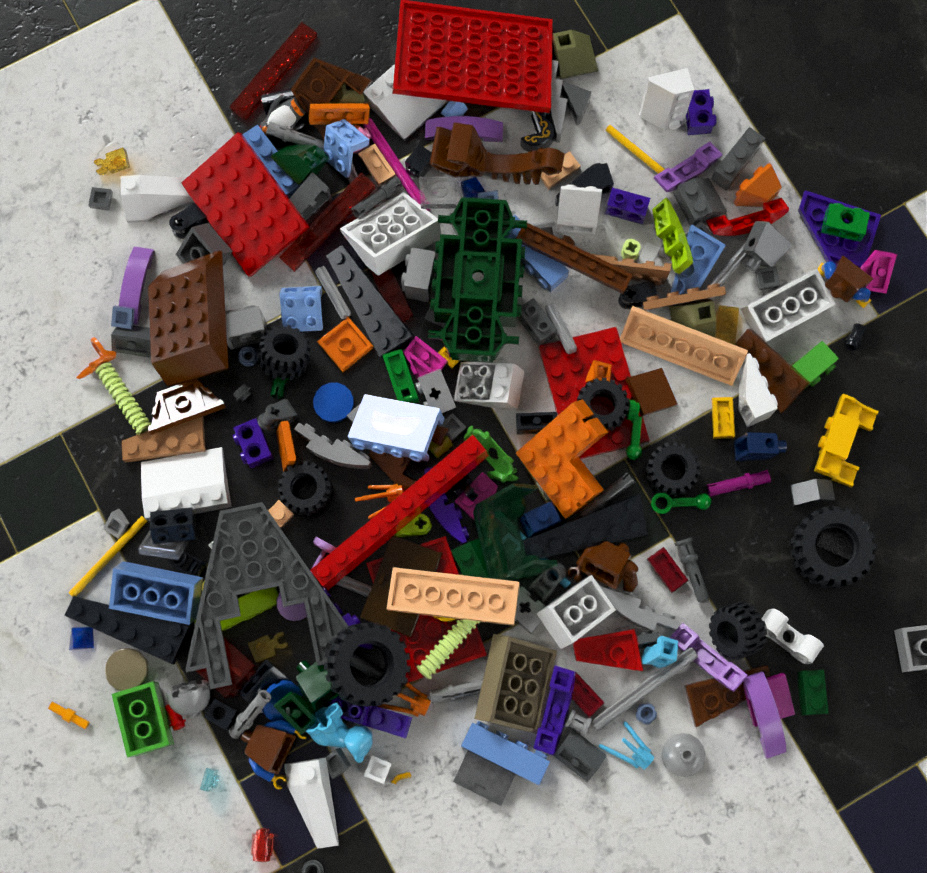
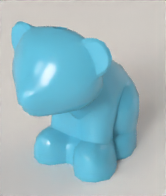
(333, 732)

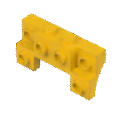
(839, 439)

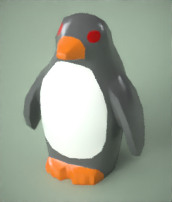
(284, 114)

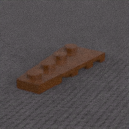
(782, 378)
(710, 698)

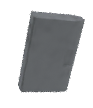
(484, 778)

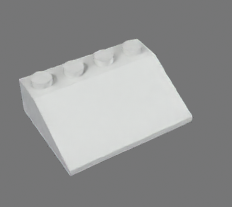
(398, 111)
(390, 231)
(185, 482)

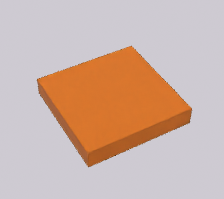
(345, 344)
(285, 445)

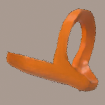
(105, 356)

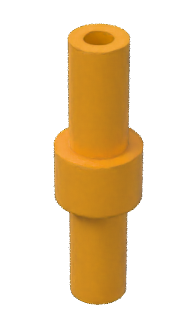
(68, 715)

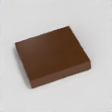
(651, 391)

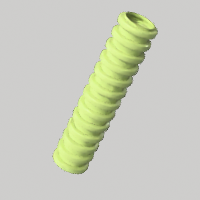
(123, 397)
(446, 647)

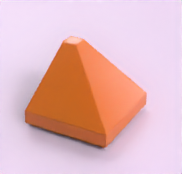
(599, 370)

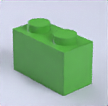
(816, 362)

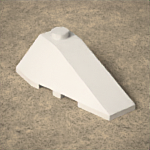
(152, 195)
(313, 796)

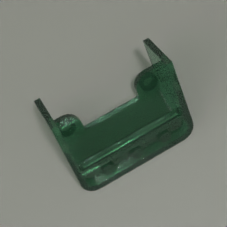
(501, 536)

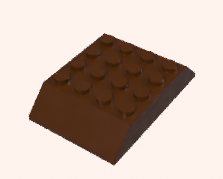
(188, 320)

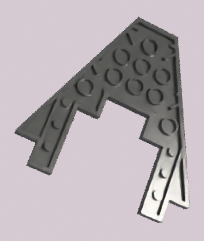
(248, 557)

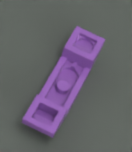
(486, 128)
(690, 168)
(134, 279)
(708, 659)
(766, 714)

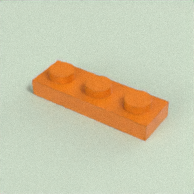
(329, 113)

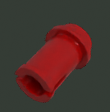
(176, 720)

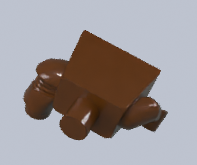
(608, 565)

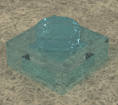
(210, 779)

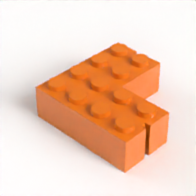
(555, 460)

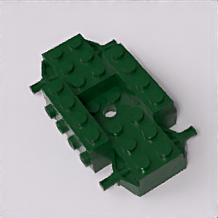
(473, 308)

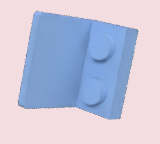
(339, 144)
(302, 308)

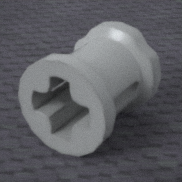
(578, 722)

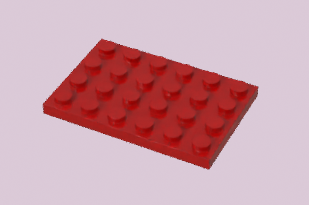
(245, 204)
(568, 375)
(431, 630)

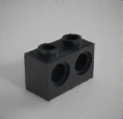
(172, 525)

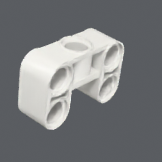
(801, 647)

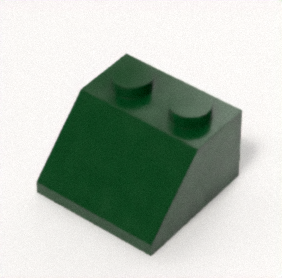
(300, 161)
(470, 559)

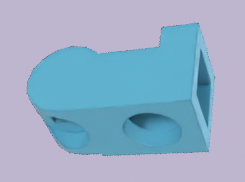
(662, 653)

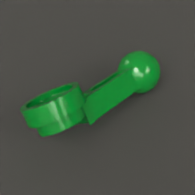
(634, 450)
(701, 501)

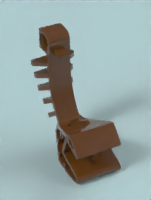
(463, 155)

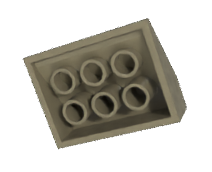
(515, 684)

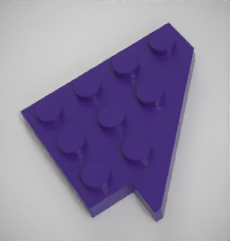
(812, 211)

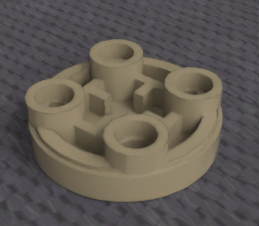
(126, 669)

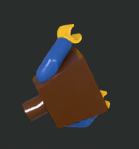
(846, 281)
(269, 747)

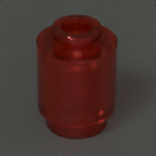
(262, 845)

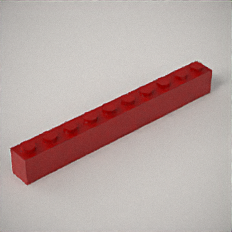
(399, 512)

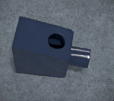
(758, 446)
(540, 519)

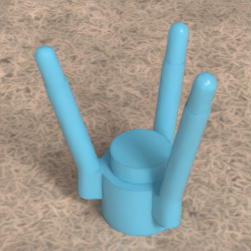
(641, 756)

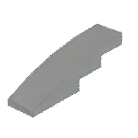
(558, 104)

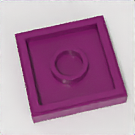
(781, 694)

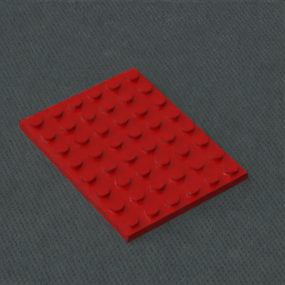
(473, 56)

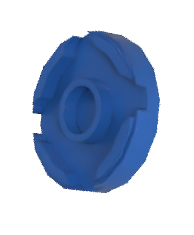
(333, 402)
(277, 692)

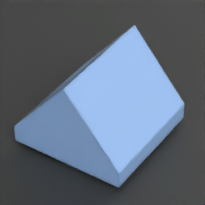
(454, 109)

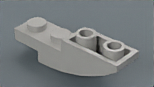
(339, 453)
(628, 608)

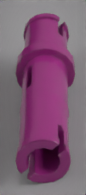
(746, 481)

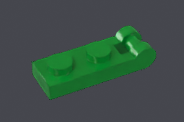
(400, 376)

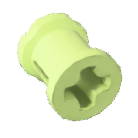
(634, 246)

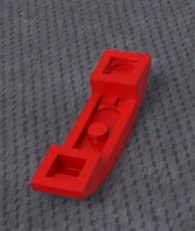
(742, 225)

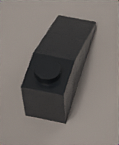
(596, 175)

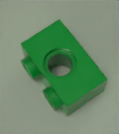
(835, 226)

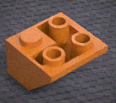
(759, 189)

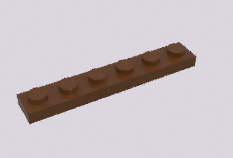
(575, 258)

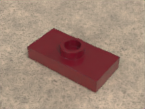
(667, 570)
(585, 697)

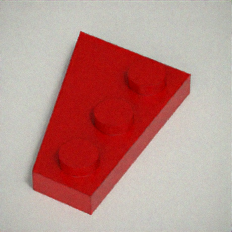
(610, 650)

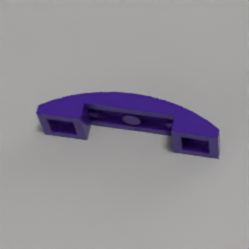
(556, 710)

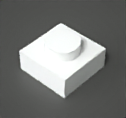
(378, 769)

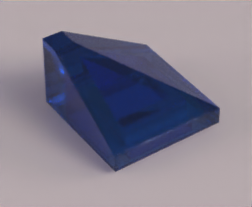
(471, 188)
(81, 638)

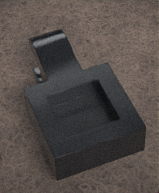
(464, 486)

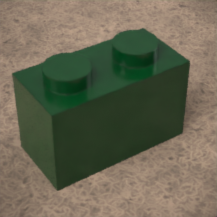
(812, 692)

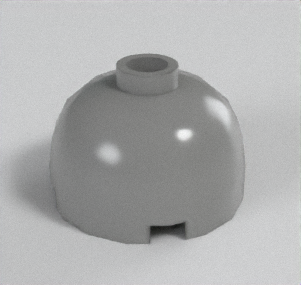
(189, 698)
(683, 755)

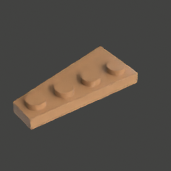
(645, 271)
(692, 294)
(174, 441)

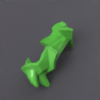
(503, 465)

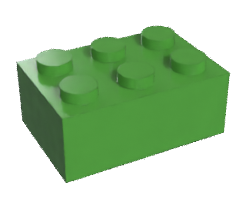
(142, 719)

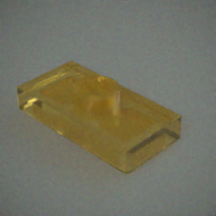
(727, 323)

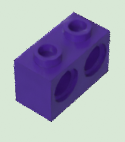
(702, 112)
(627, 206)
(257, 441)

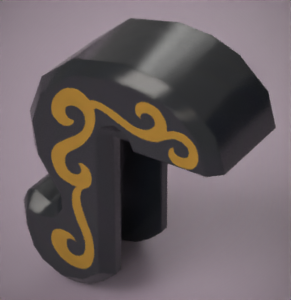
(544, 130)

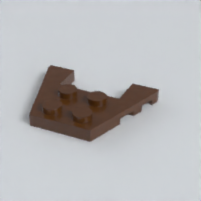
(322, 82)
(396, 467)

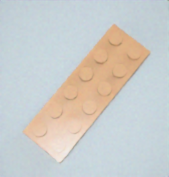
(683, 345)
(453, 596)

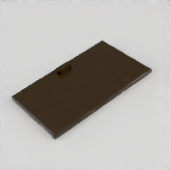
(403, 555)

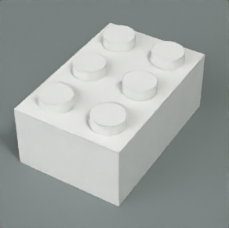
(576, 612)

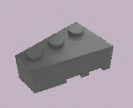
(311, 198)

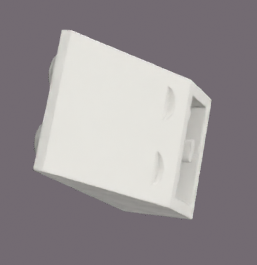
(578, 209)
(489, 384)
(754, 397)

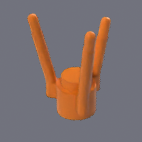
(394, 491)
(419, 704)

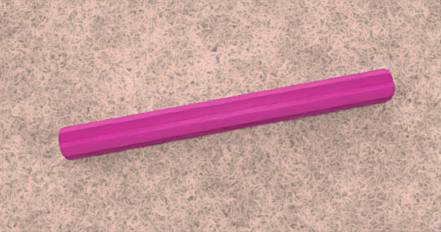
(393, 161)

